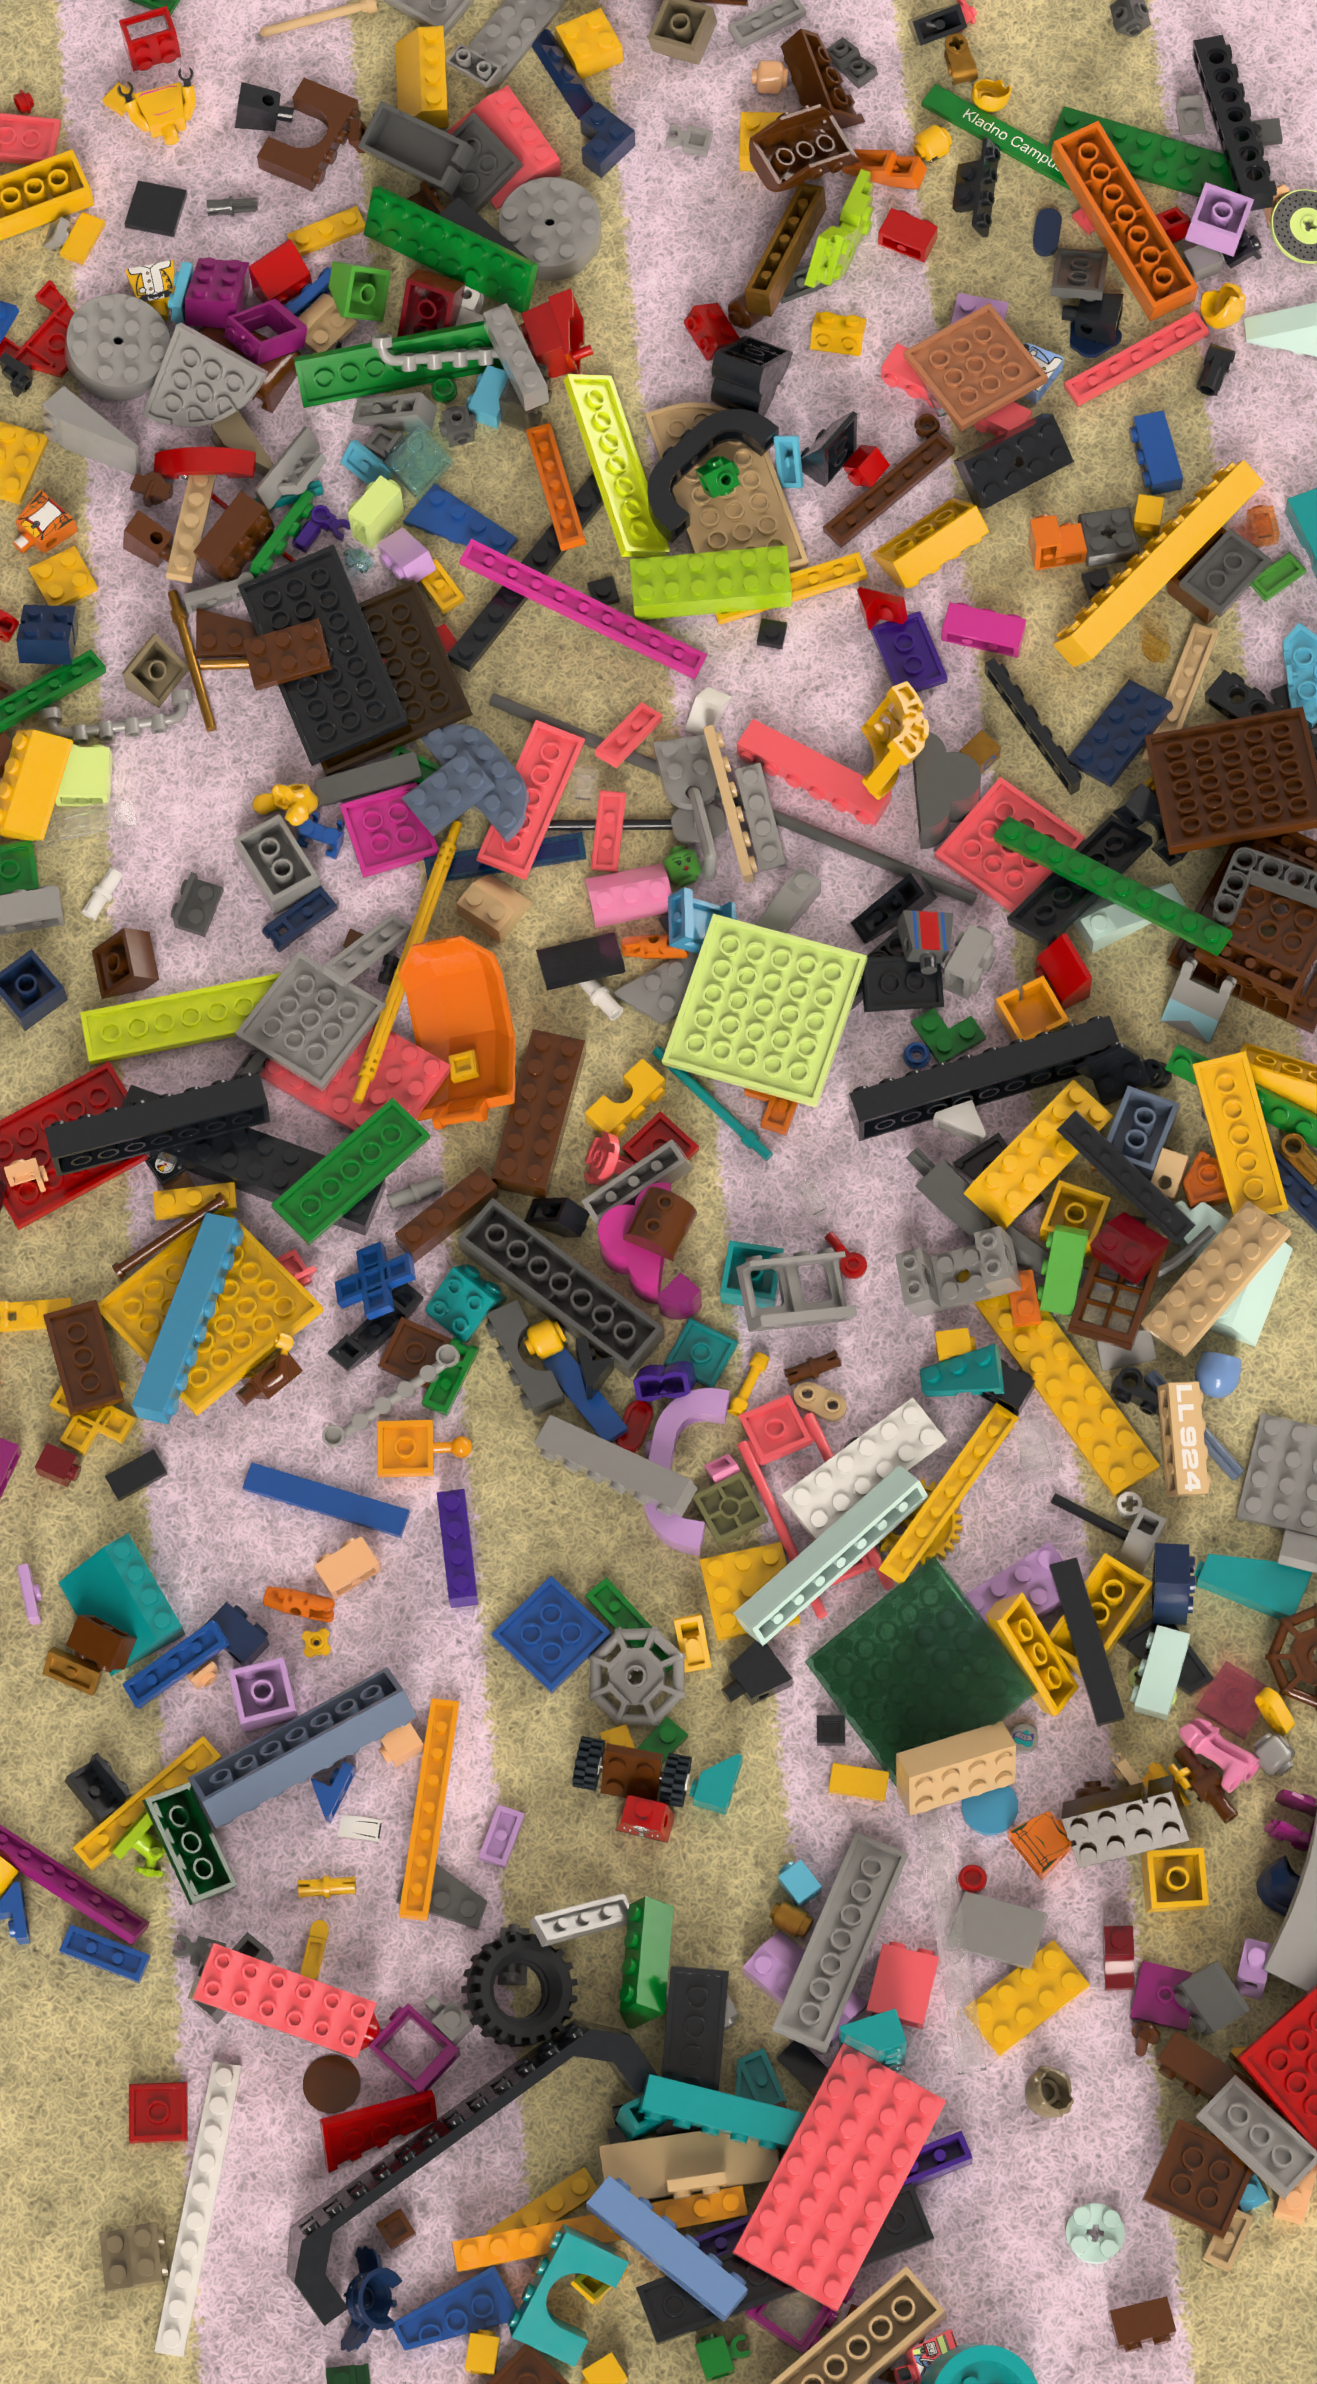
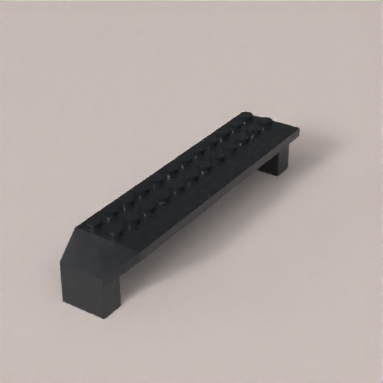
(313, 2233)

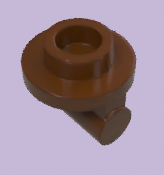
(1145, 2033)

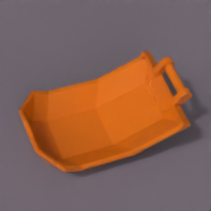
(456, 1007)

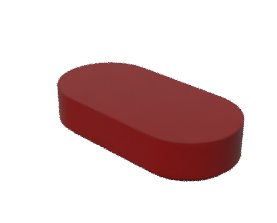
(638, 1420)

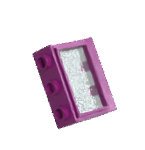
(796, 2319)

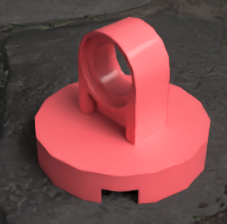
(605, 1159)

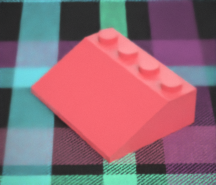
(522, 137)

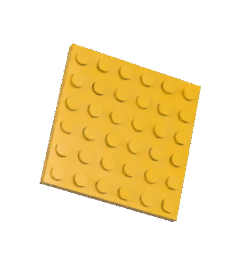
(249, 1313)

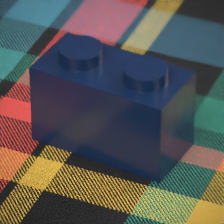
(245, 1640)

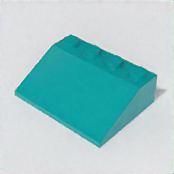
(125, 1594)

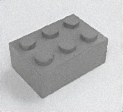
(276, 864)

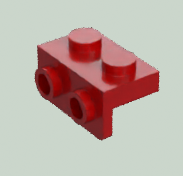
(710, 328)

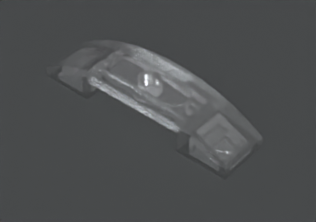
(88, 820)

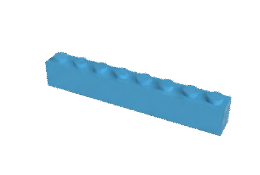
(187, 1318)

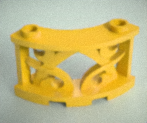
(894, 742)

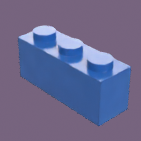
(1156, 453)

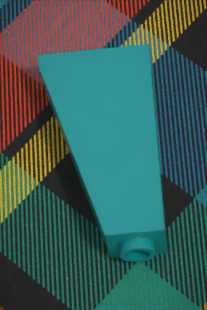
(1254, 1583)

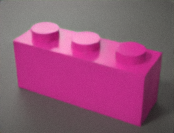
(983, 629)

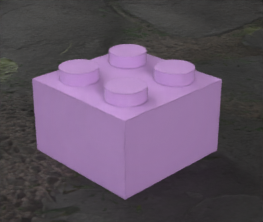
(1219, 219)
(263, 1694)

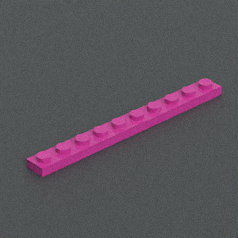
(583, 609)

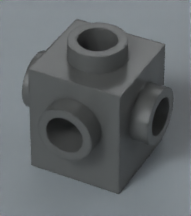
(1130, 16)
(458, 425)

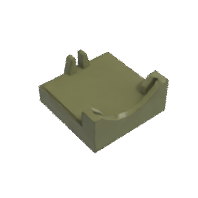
(729, 1509)

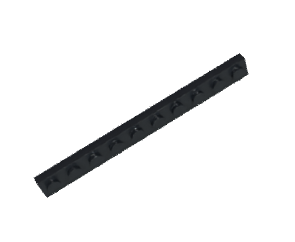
(508, 602)

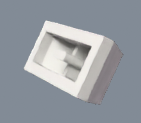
(707, 710)
(961, 1121)

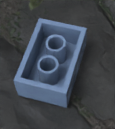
(1143, 1128)

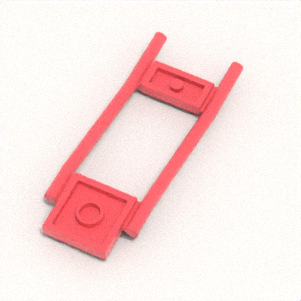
(772, 1434)

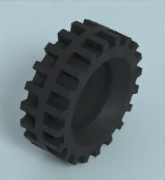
(554, 1982)

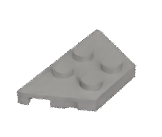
(660, 990)

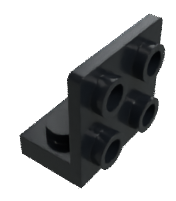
(1114, 1071)

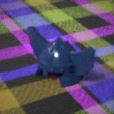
(369, 2299)

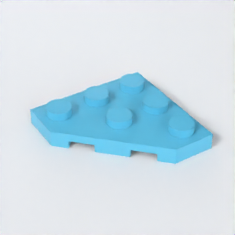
(1301, 670)

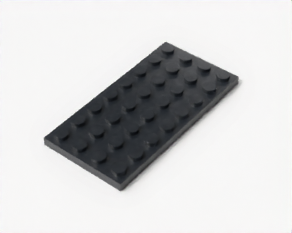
(356, 696)

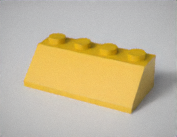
(423, 75)
(931, 542)
(31, 783)
(1284, 1075)
(1115, 1598)
(1033, 1652)

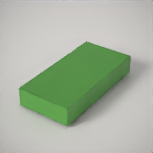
(1278, 576)

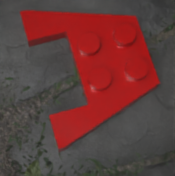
(46, 347)

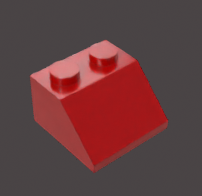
(279, 274)
(1064, 972)

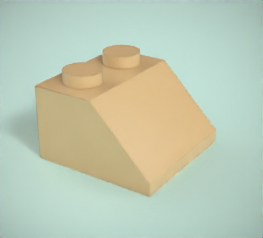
(492, 907)

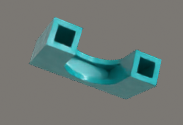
(568, 2254)

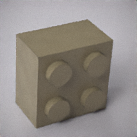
(682, 30)

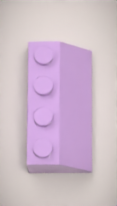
(774, 1969)

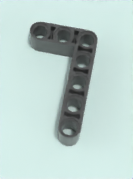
(1255, 876)

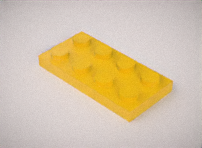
(1028, 1998)

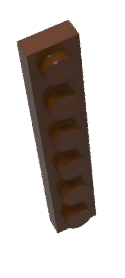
(888, 489)

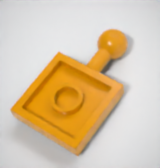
(409, 1447)

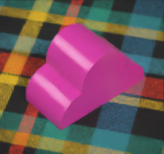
(625, 1258)

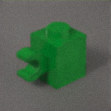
(716, 2357)

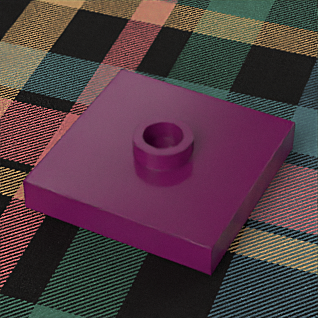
(1155, 1997)

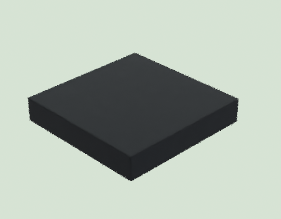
(156, 208)

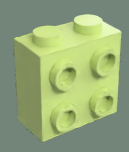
(376, 511)
(86, 777)

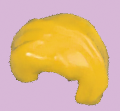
(1223, 307)

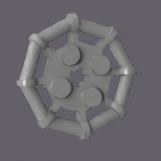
(620, 1676)

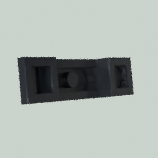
(374, 1333)

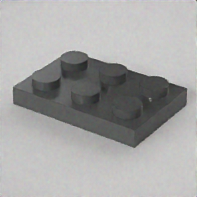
(1079, 274)
(1225, 572)

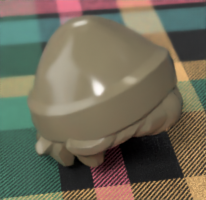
(1049, 2092)

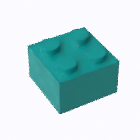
(763, 1281)

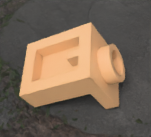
(203, 1675)

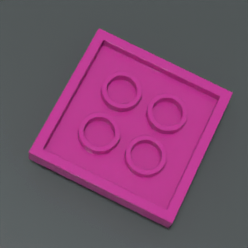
(386, 831)

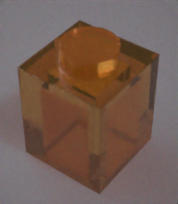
(1262, 526)

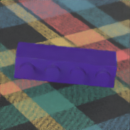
(457, 1548)

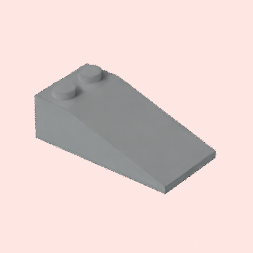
(87, 433)

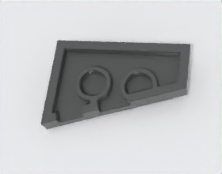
(454, 1900)

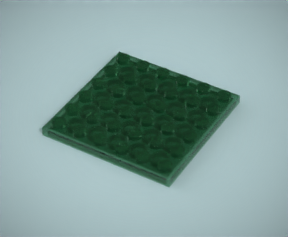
(919, 1668)

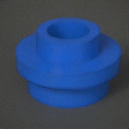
(916, 1048)

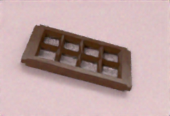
(1112, 1306)

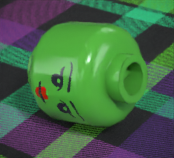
(682, 866)

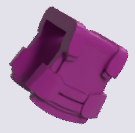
(1283, 1831)

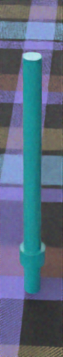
(748, 1137)

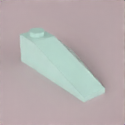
(1285, 329)
(1107, 922)

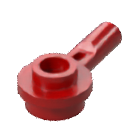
(851, 1266)

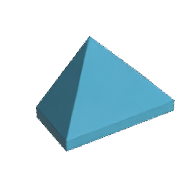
(788, 461)

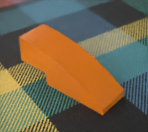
(889, 169)

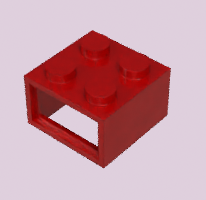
(152, 48)

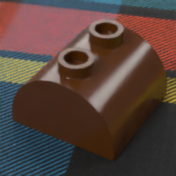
(661, 1222)

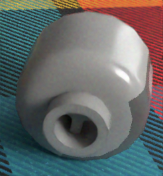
(1274, 1754)

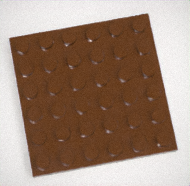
(1235, 780)

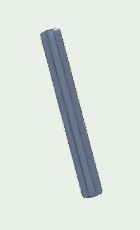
(1215, 1448)

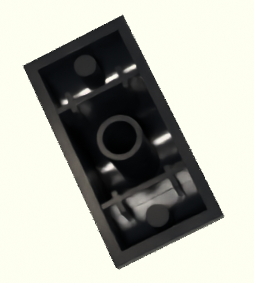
(748, 374)

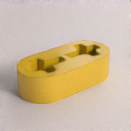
(1274, 1711)

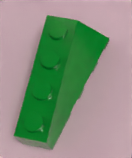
(646, 1961)

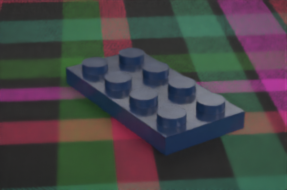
(1120, 733)

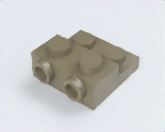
(133, 2257)

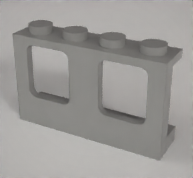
(794, 1309)

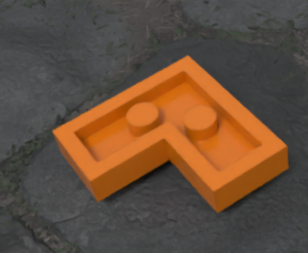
(778, 1112)

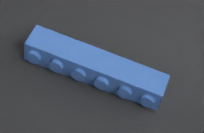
(666, 2248)

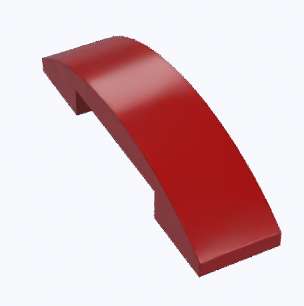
(205, 461)

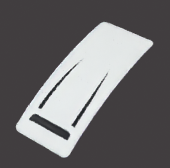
(360, 1828)

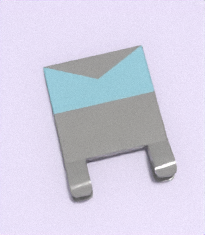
(1196, 1006)

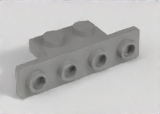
(292, 470)

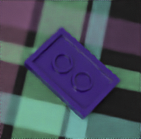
(909, 653)

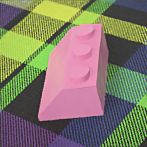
(628, 895)

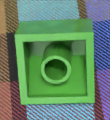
(359, 290)

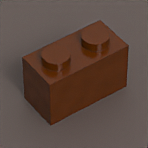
(101, 1642)
(1142, 2324)

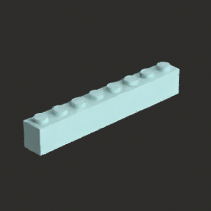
(831, 1555)

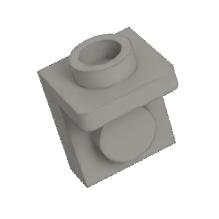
(1190, 115)

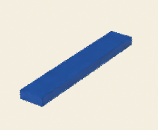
(326, 1500)

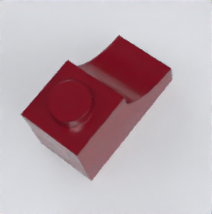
(1118, 1957)

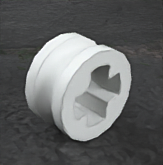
(1122, 1500)

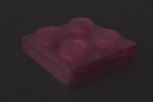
(1232, 1700)

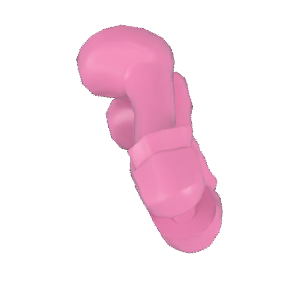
(1234, 1761)

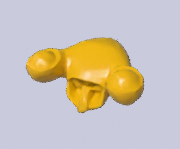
(294, 799)

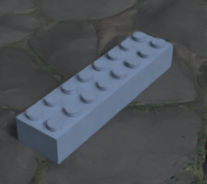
(302, 1747)

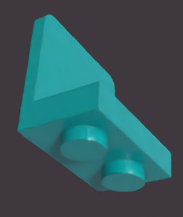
(464, 1301)

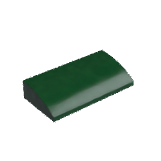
(190, 1844)

